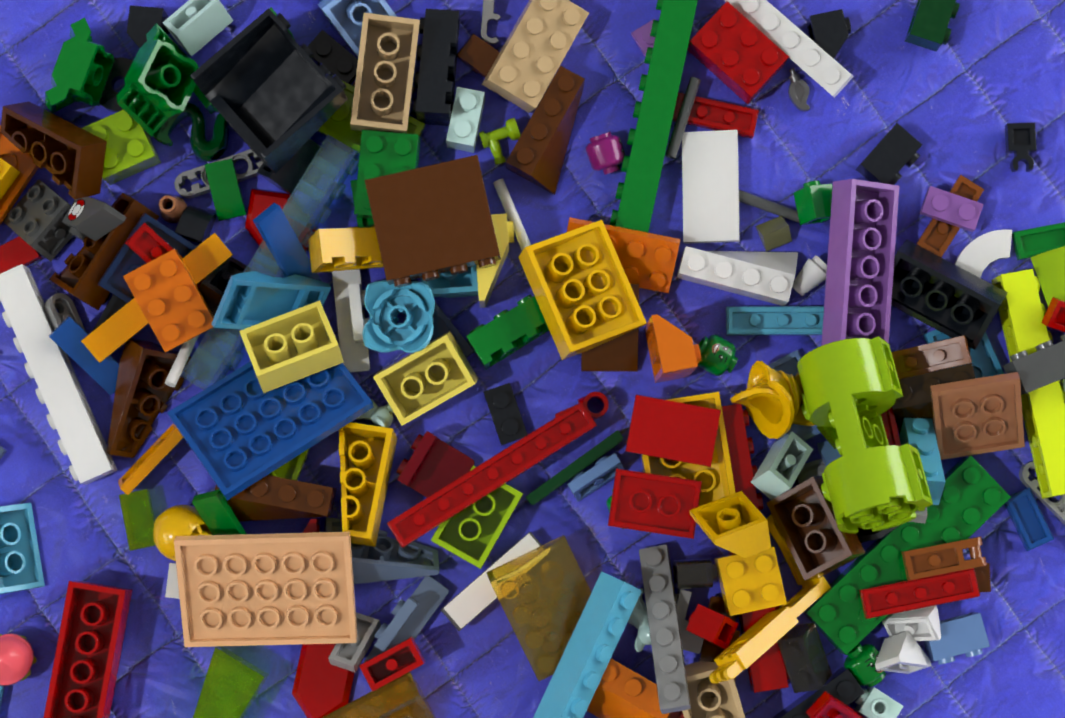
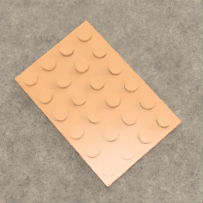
(266, 589)

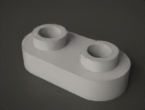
(65, 307)

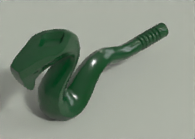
(203, 149)

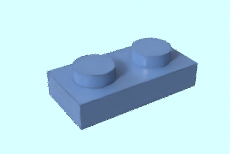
(587, 482)

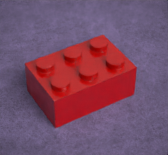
(737, 52)

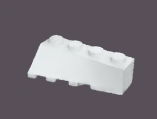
(746, 273)

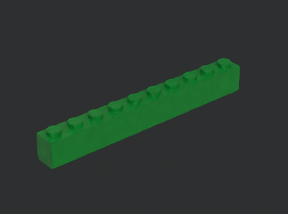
(654, 114)

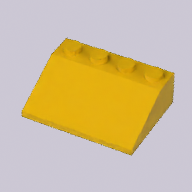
(581, 289)
(717, 479)

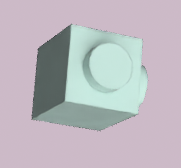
(877, 704)

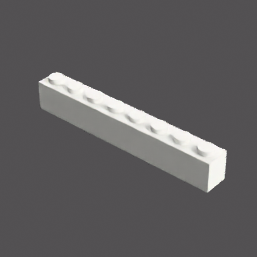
(55, 377)

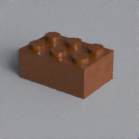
(812, 530)

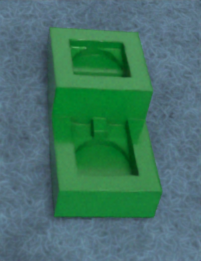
(225, 189)

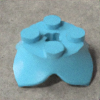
(385, 303)

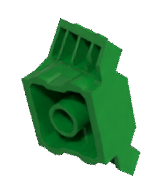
(79, 70)
(157, 81)

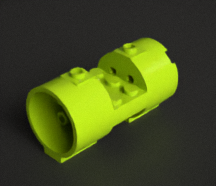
(849, 389)

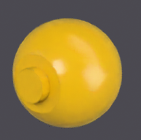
(177, 521)

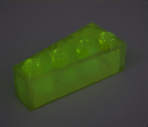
(228, 686)

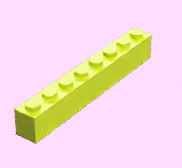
(1044, 407)

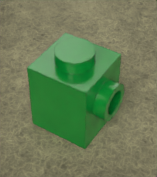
(813, 202)

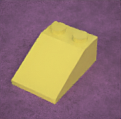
(488, 276)

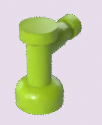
(492, 139)

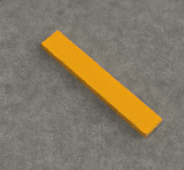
(130, 318)

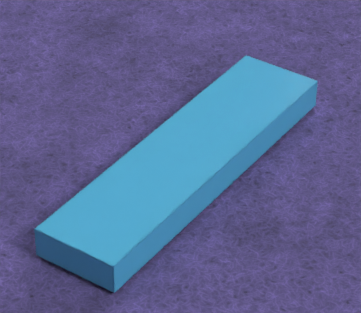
(774, 320)

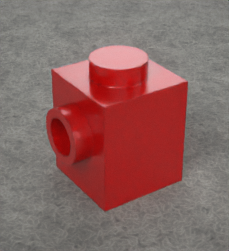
(712, 626)

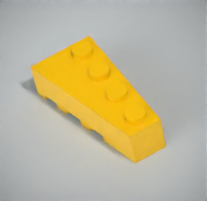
(344, 249)

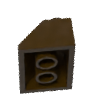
(917, 394)

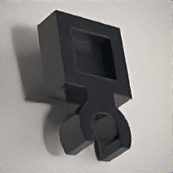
(1020, 140)

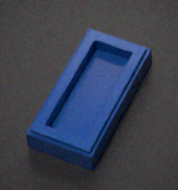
(1028, 519)

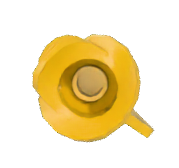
(772, 400)

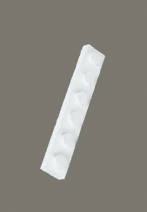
(795, 44)

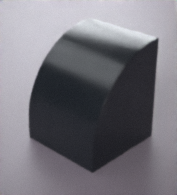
(195, 224)

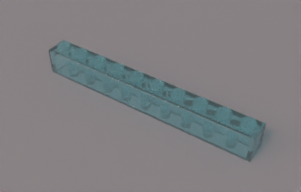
(304, 211)

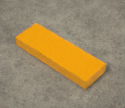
(149, 459)

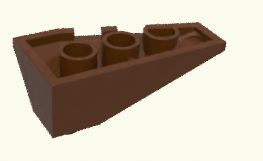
(139, 395)

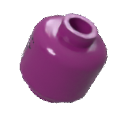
(605, 152)

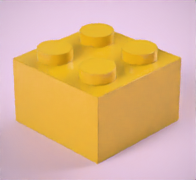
(750, 582)

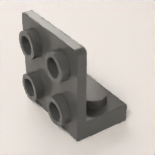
(39, 220)

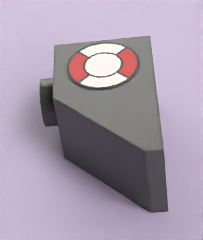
(91, 218)

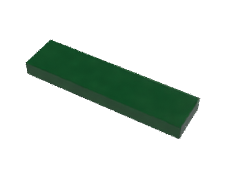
(574, 468)

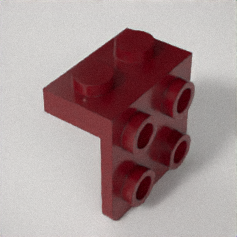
(432, 465)

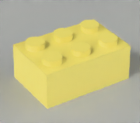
(291, 346)
(425, 378)

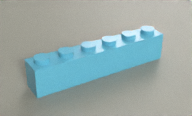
(589, 649)

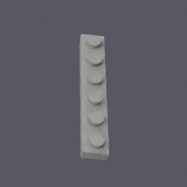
(664, 629)

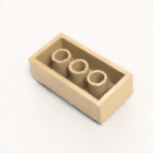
(535, 51)
(384, 73)

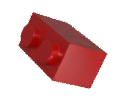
(392, 663)

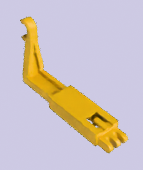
(773, 624)

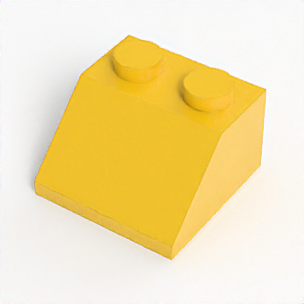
(734, 525)

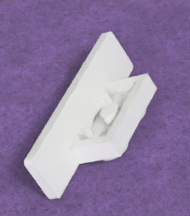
(351, 319)

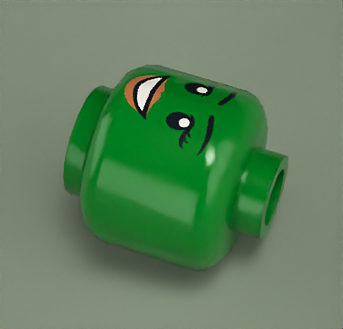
(717, 355)
(862, 665)

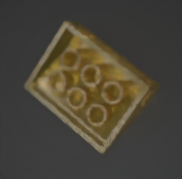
(543, 601)

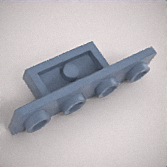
(410, 615)

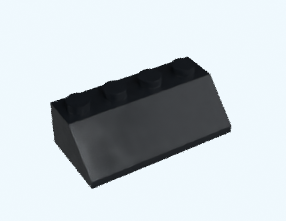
(943, 294)

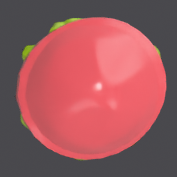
(15, 659)

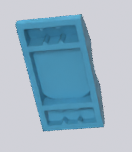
(260, 297)

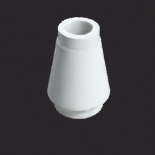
(810, 276)

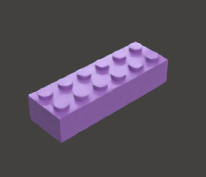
(860, 260)

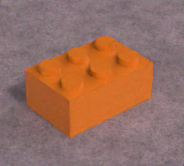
(170, 300)

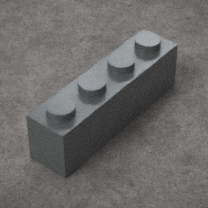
(1040, 367)

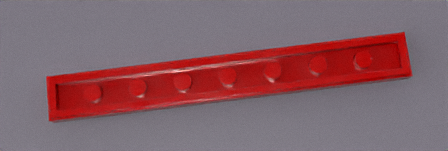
(491, 474)

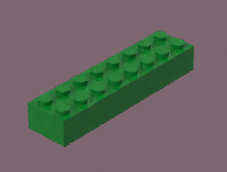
(965, 505)

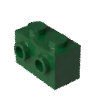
(930, 23)

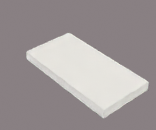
(710, 186)

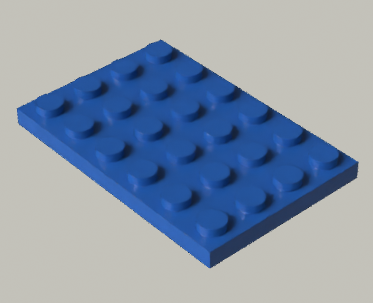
(250, 433)

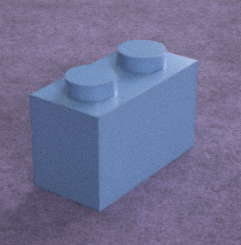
(958, 636)

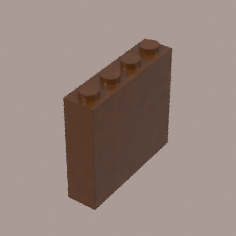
(432, 221)

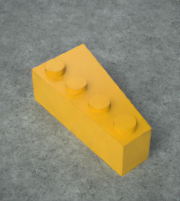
(365, 472)

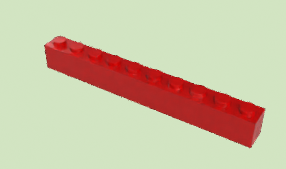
(769, 669)

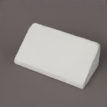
(920, 622)

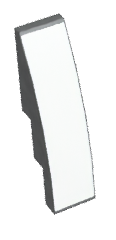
(480, 592)

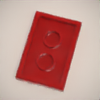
(673, 430)
(654, 503)

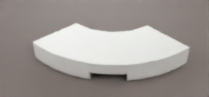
(985, 250)

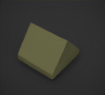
(774, 233)

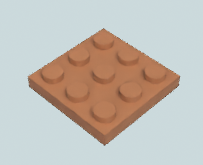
(978, 415)

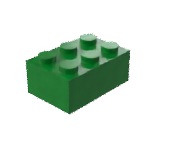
(383, 155)

